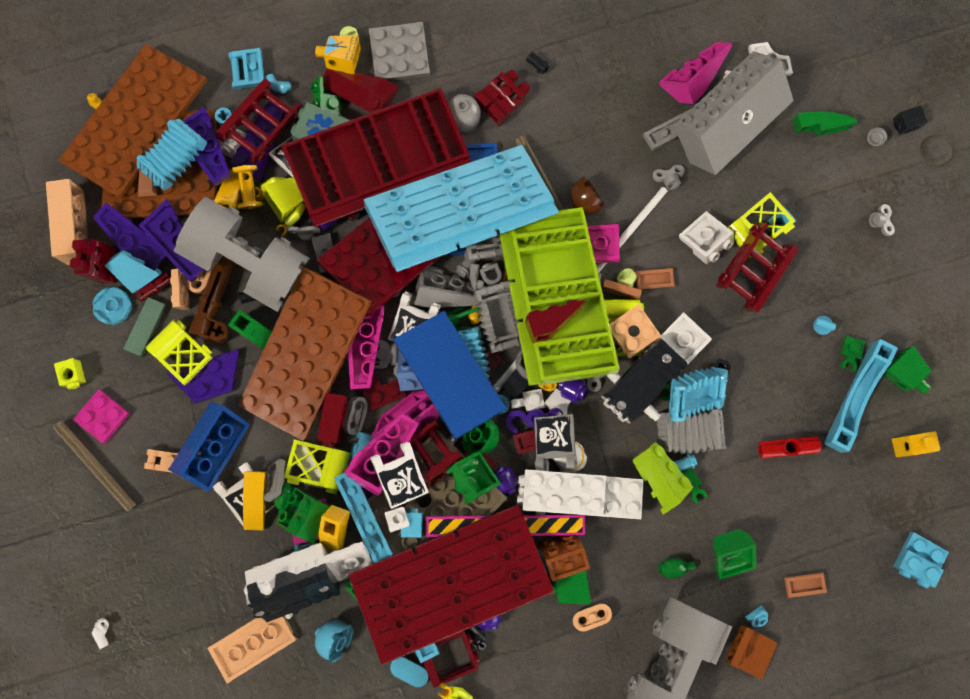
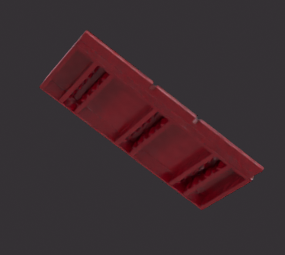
(374, 155)
(450, 584)

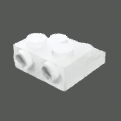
(707, 238)

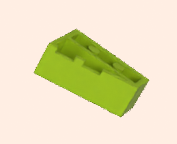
(663, 476)

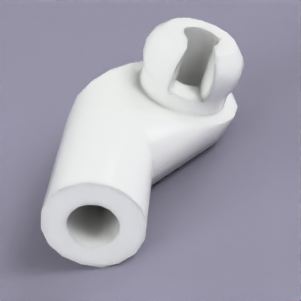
(99, 633)

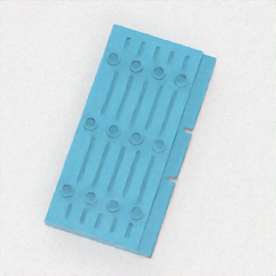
(459, 207)

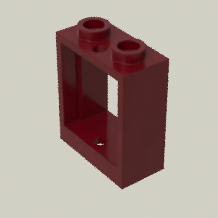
(332, 417)
(433, 672)

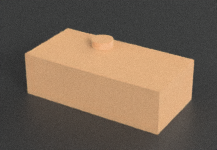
(66, 217)

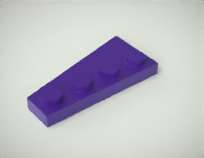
(243, 156)
(212, 157)
(163, 229)
(129, 236)

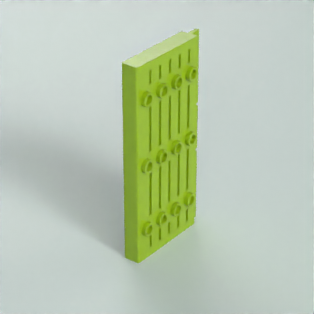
(551, 267)

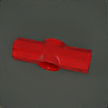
(800, 446)

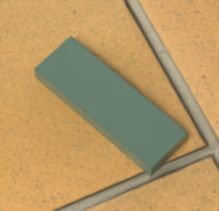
(145, 327)

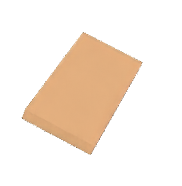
(251, 646)

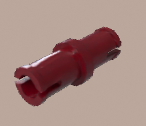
(153, 287)

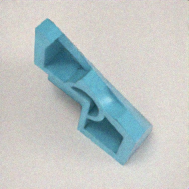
(131, 271)

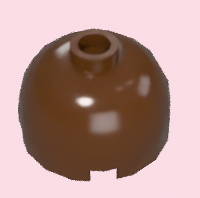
(585, 196)

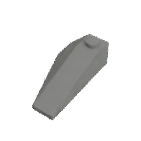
(442, 289)

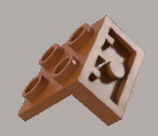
(564, 556)
(751, 652)

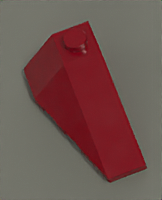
(362, 90)

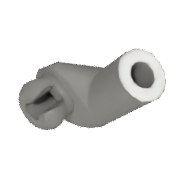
(474, 277)

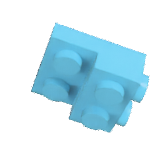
(921, 560)

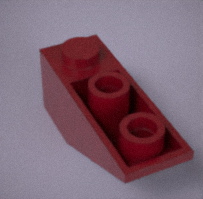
(547, 323)

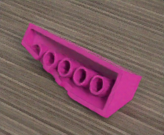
(364, 350)

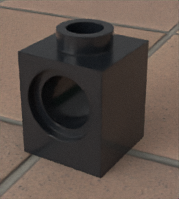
(909, 120)
(514, 385)

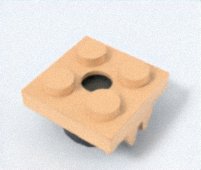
(633, 331)

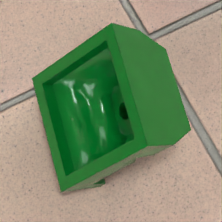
(473, 477)
(734, 553)

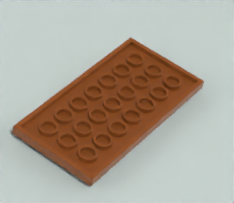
(132, 120)
(304, 353)

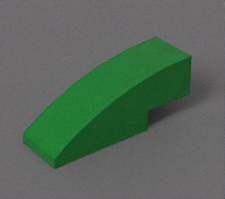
(822, 122)

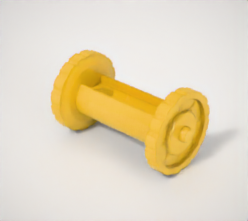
(247, 187)

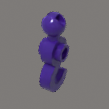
(528, 418)

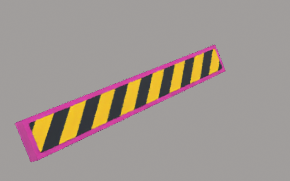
(538, 524)

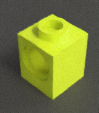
(62, 370)

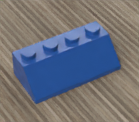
(209, 446)

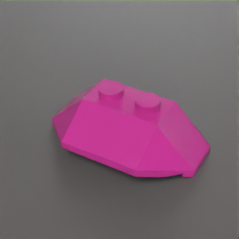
(415, 406)

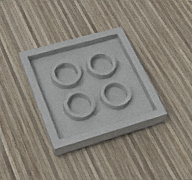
(399, 51)

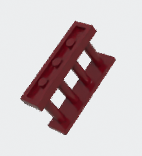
(249, 105)
(774, 269)
(435, 471)

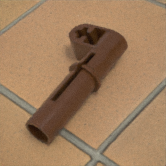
(211, 302)

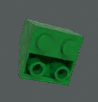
(302, 515)

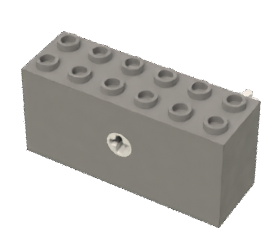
(734, 112)

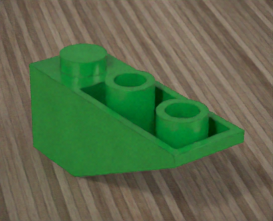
(250, 329)

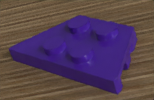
(213, 380)

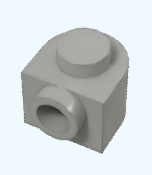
(490, 274)

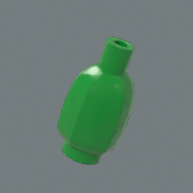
(282, 499)
(675, 567)

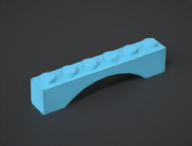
(846, 424)

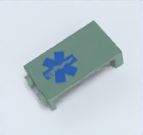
(314, 119)

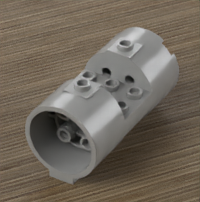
(211, 234)
(688, 640)

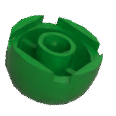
(482, 438)

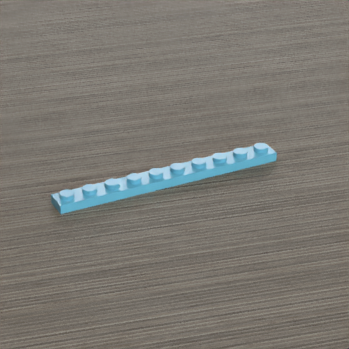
(372, 535)

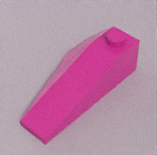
(693, 80)
(387, 446)

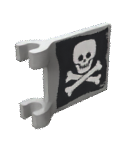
(555, 440)

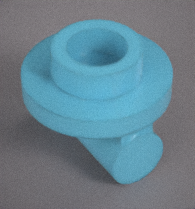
(823, 325)
(757, 617)

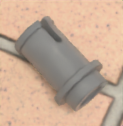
(464, 268)

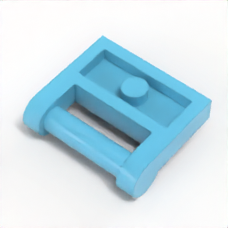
(252, 68)

